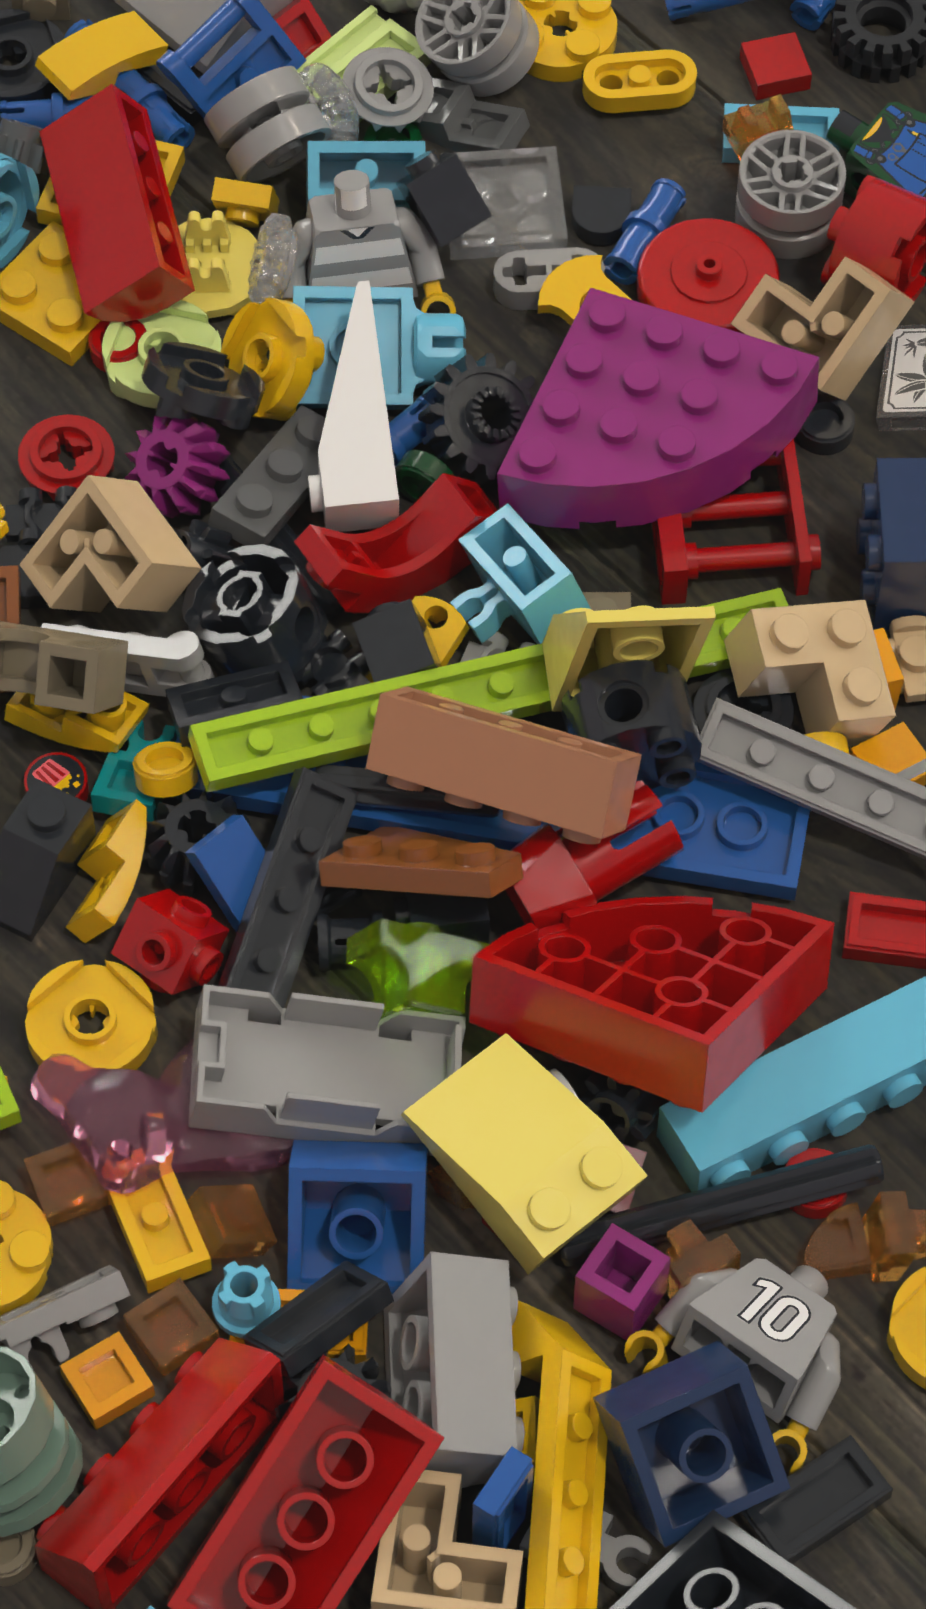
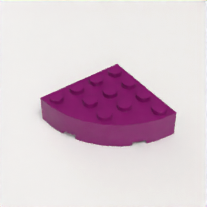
(651, 417)

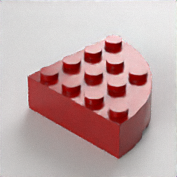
(655, 989)

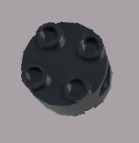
(254, 612)
(641, 713)

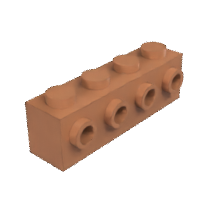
(503, 764)

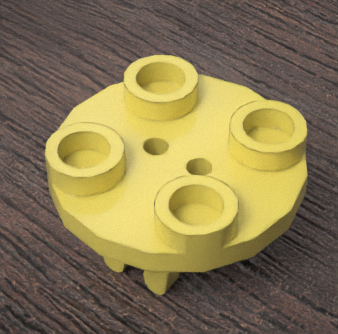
(218, 263)

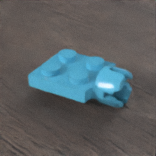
(409, 341)

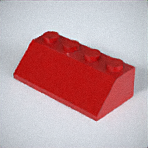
(162, 1474)
(311, 1500)

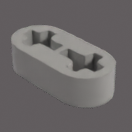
(535, 267)

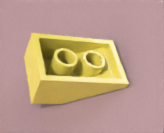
(590, 640)
(524, 1150)

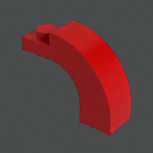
(402, 556)

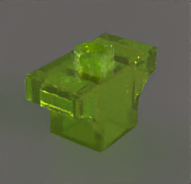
(414, 966)

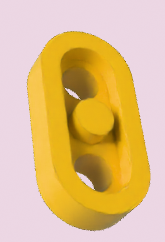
(639, 81)

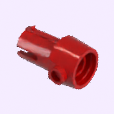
(576, 874)

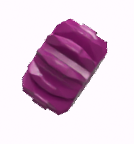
(178, 465)

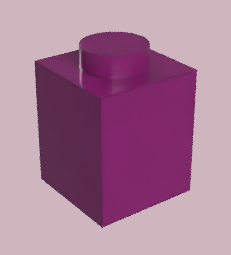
(621, 1282)

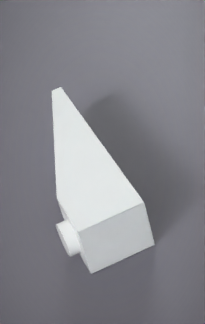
(355, 449)

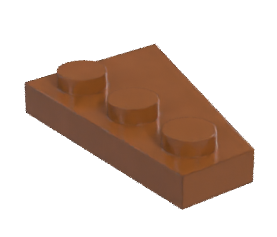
(421, 863)

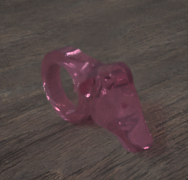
(138, 1125)

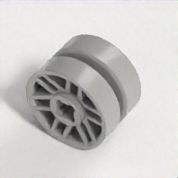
(478, 41)
(266, 124)
(790, 191)

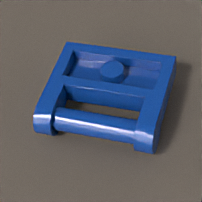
(255, 53)

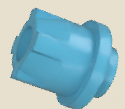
(244, 1298)

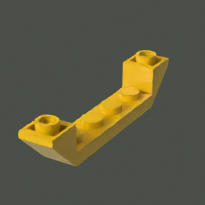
(567, 1461)

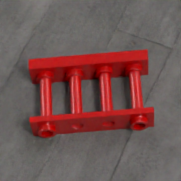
(683, 561)

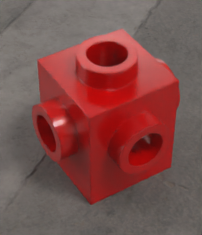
(171, 942)

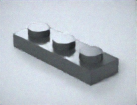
(273, 483)

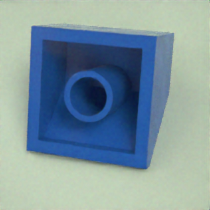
(356, 1207)

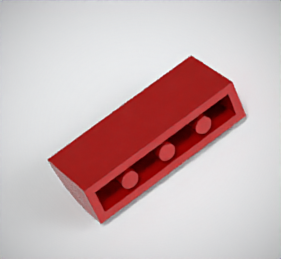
(116, 208)

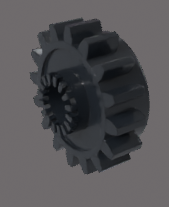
(454, 412)

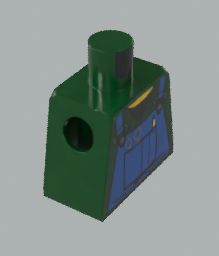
(887, 148)

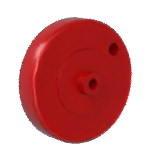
(704, 269)

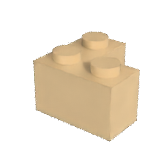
(841, 327)
(108, 548)
(824, 657)
(427, 1568)

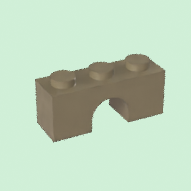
(63, 667)

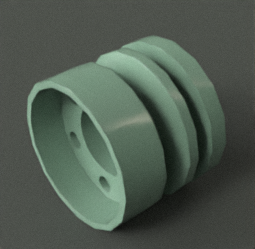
(37, 1448)

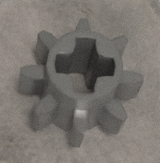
(23, 143)

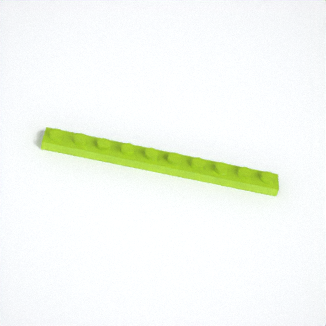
(342, 722)

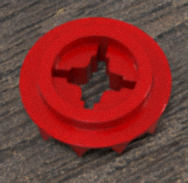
(84, 439)

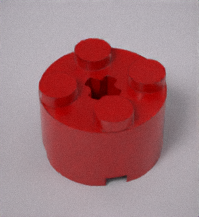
(882, 233)

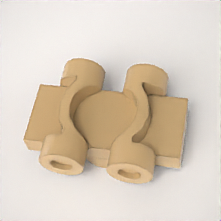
(909, 648)

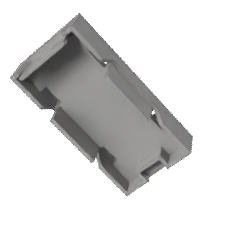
(317, 1065)

